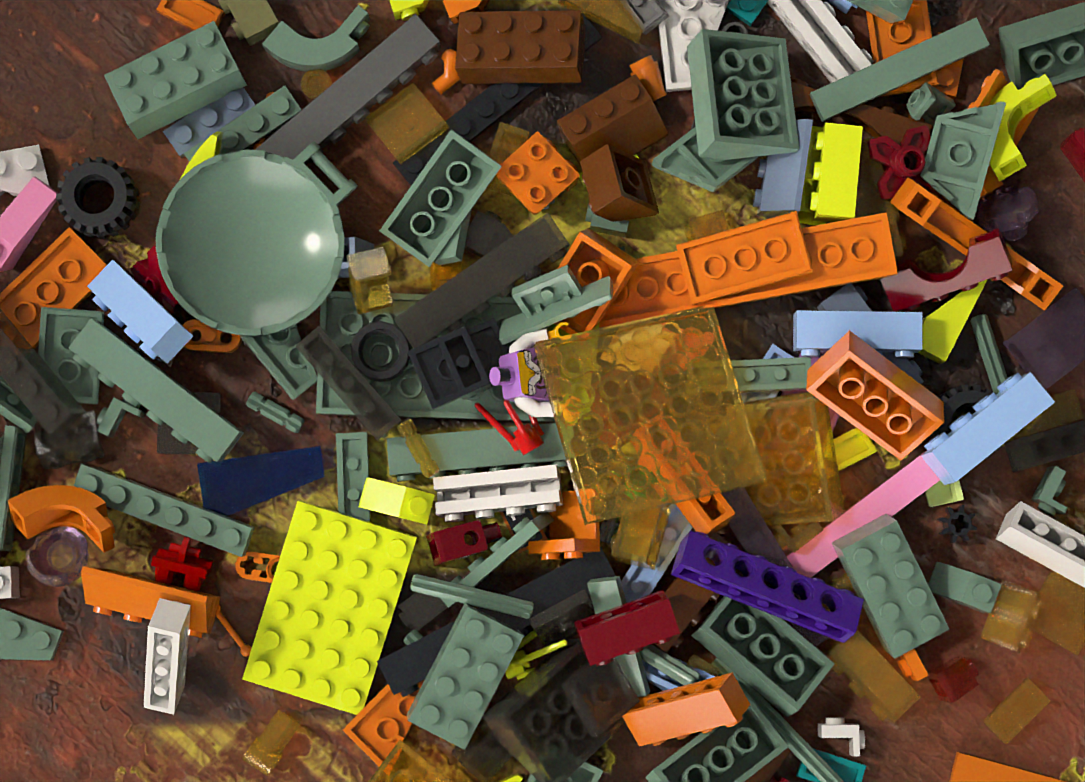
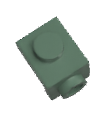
(929, 103)
(111, 417)

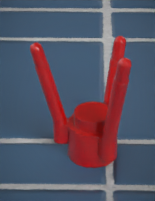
(526, 436)

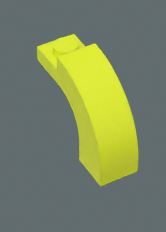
(1005, 156)

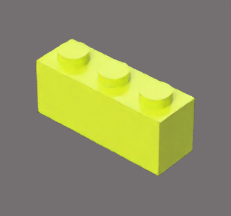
(836, 172)

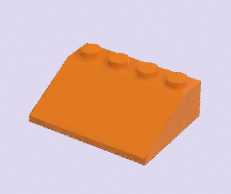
(139, 597)

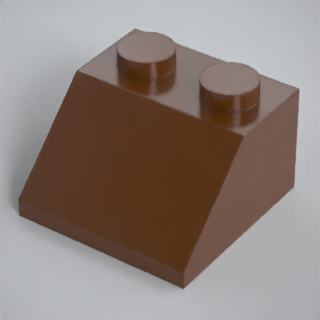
(618, 185)

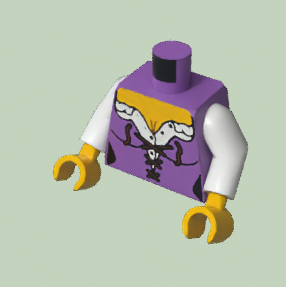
(522, 376)

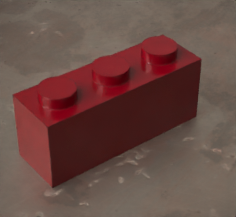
(627, 628)

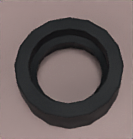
(357, 351)

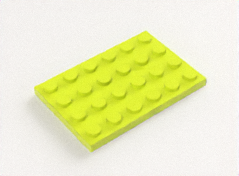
(329, 607)

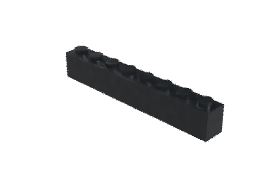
(413, 662)

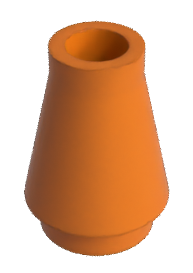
(650, 76)

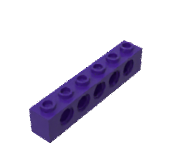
(692, 566)

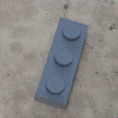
(207, 120)

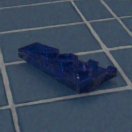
(256, 478)

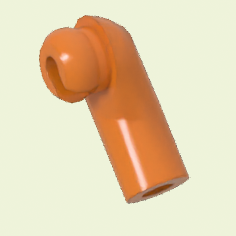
(450, 74)

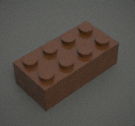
(520, 47)

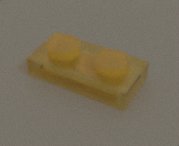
(1016, 711)

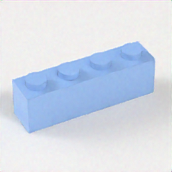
(139, 311)
(883, 331)

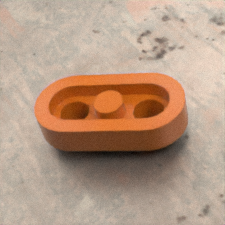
(210, 339)

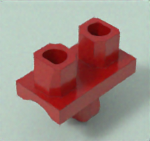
(181, 559)

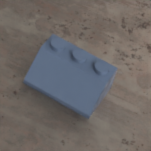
(783, 177)

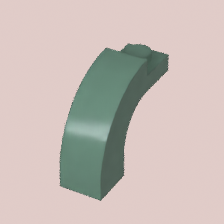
(322, 53)

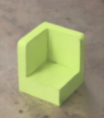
(943, 494)

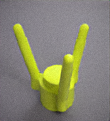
(520, 660)

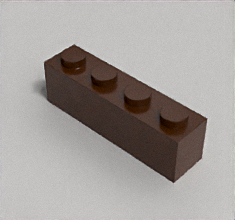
(687, 602)

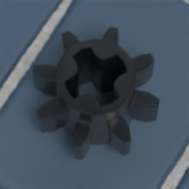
(963, 518)

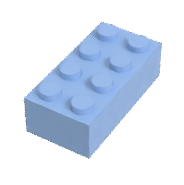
(988, 428)

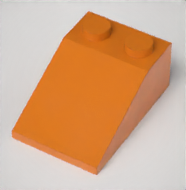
(590, 260)

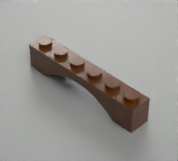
(875, 121)

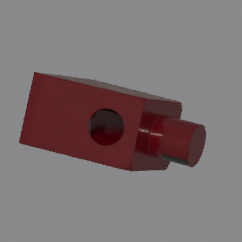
(449, 543)

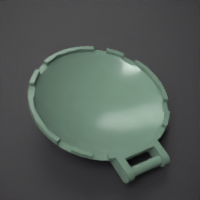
(253, 239)

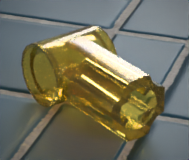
(267, 749)

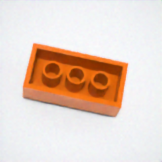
(875, 395)

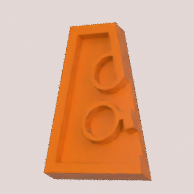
(382, 723)

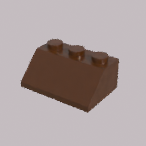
(618, 117)

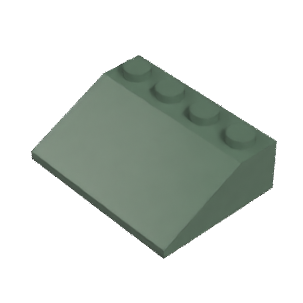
(741, 95)

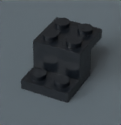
(458, 363)

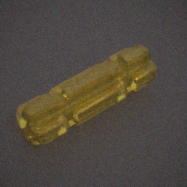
(418, 448)

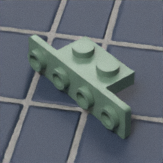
(552, 300)

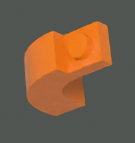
(62, 506)

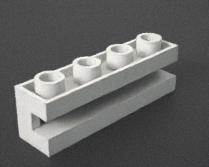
(822, 36)
(498, 492)

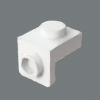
(837, 728)

